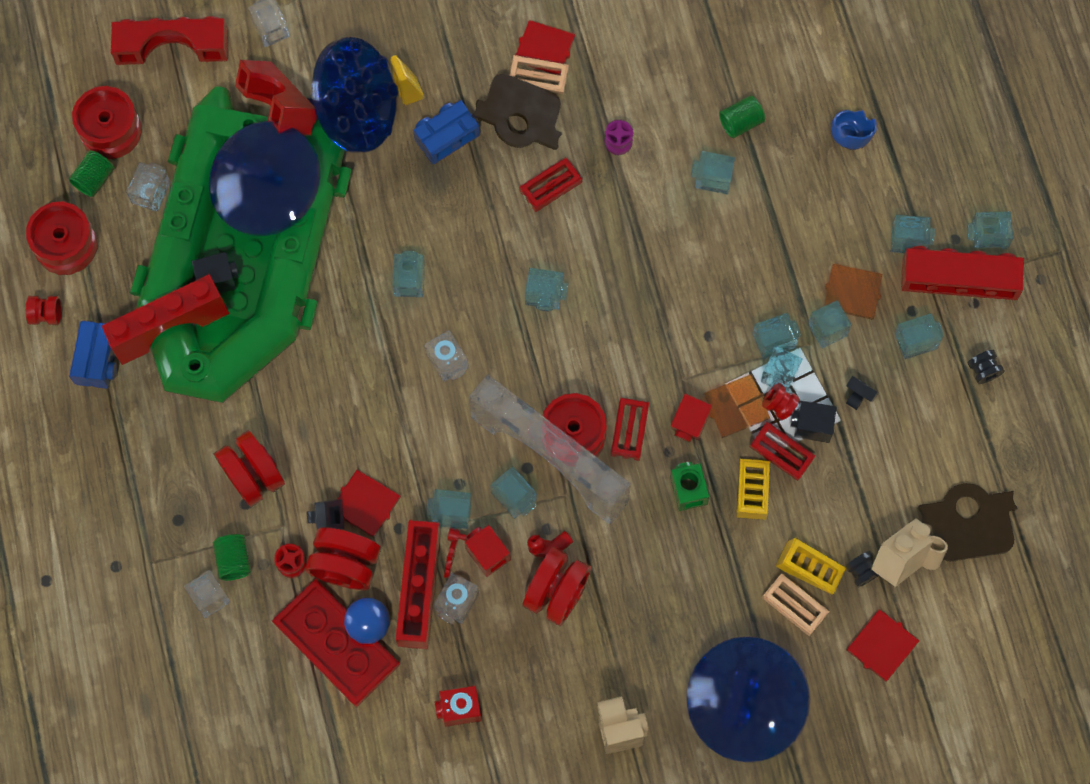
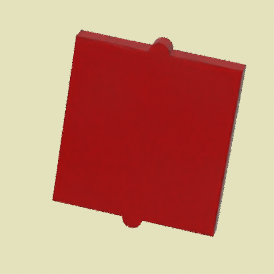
(545, 44)
(367, 503)
(882, 645)

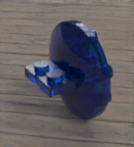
(354, 94)
(264, 179)
(748, 699)

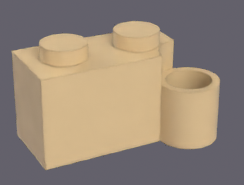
(908, 552)
(620, 727)

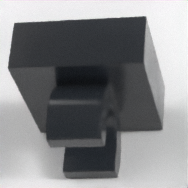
(860, 391)
(327, 514)

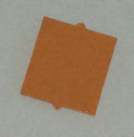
(855, 290)
(736, 406)

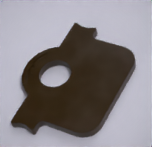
(515, 97)
(975, 537)

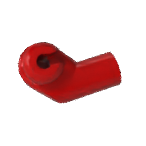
(540, 547)

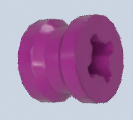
(618, 130)

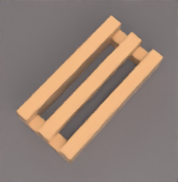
(564, 68)
(808, 629)

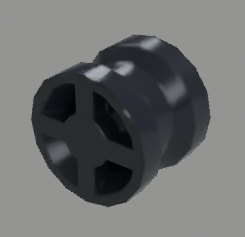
(986, 366)
(861, 569)

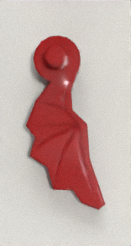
(454, 536)

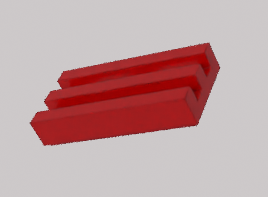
(558, 192)
(626, 452)
(776, 460)

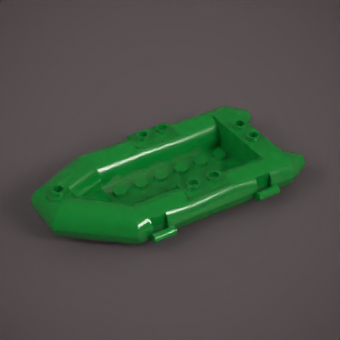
(272, 269)

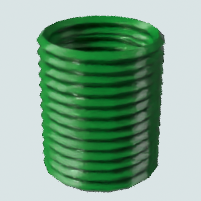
(742, 116)
(91, 173)
(231, 557)

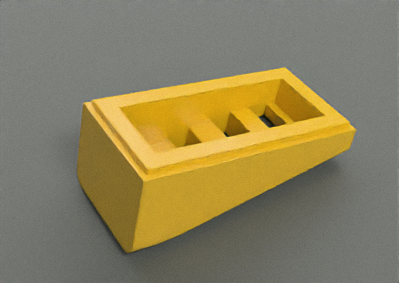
(406, 81)
(753, 511)
(794, 569)

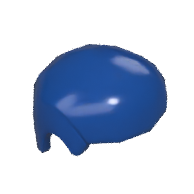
(853, 129)
(367, 620)

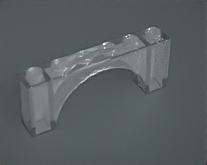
(504, 412)

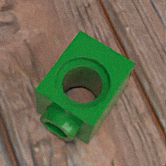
(689, 498)

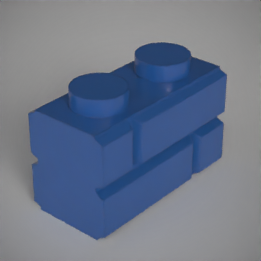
(446, 131)
(92, 357)

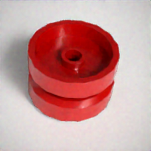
(107, 121)
(61, 238)
(579, 413)
(252, 466)
(343, 558)
(559, 588)

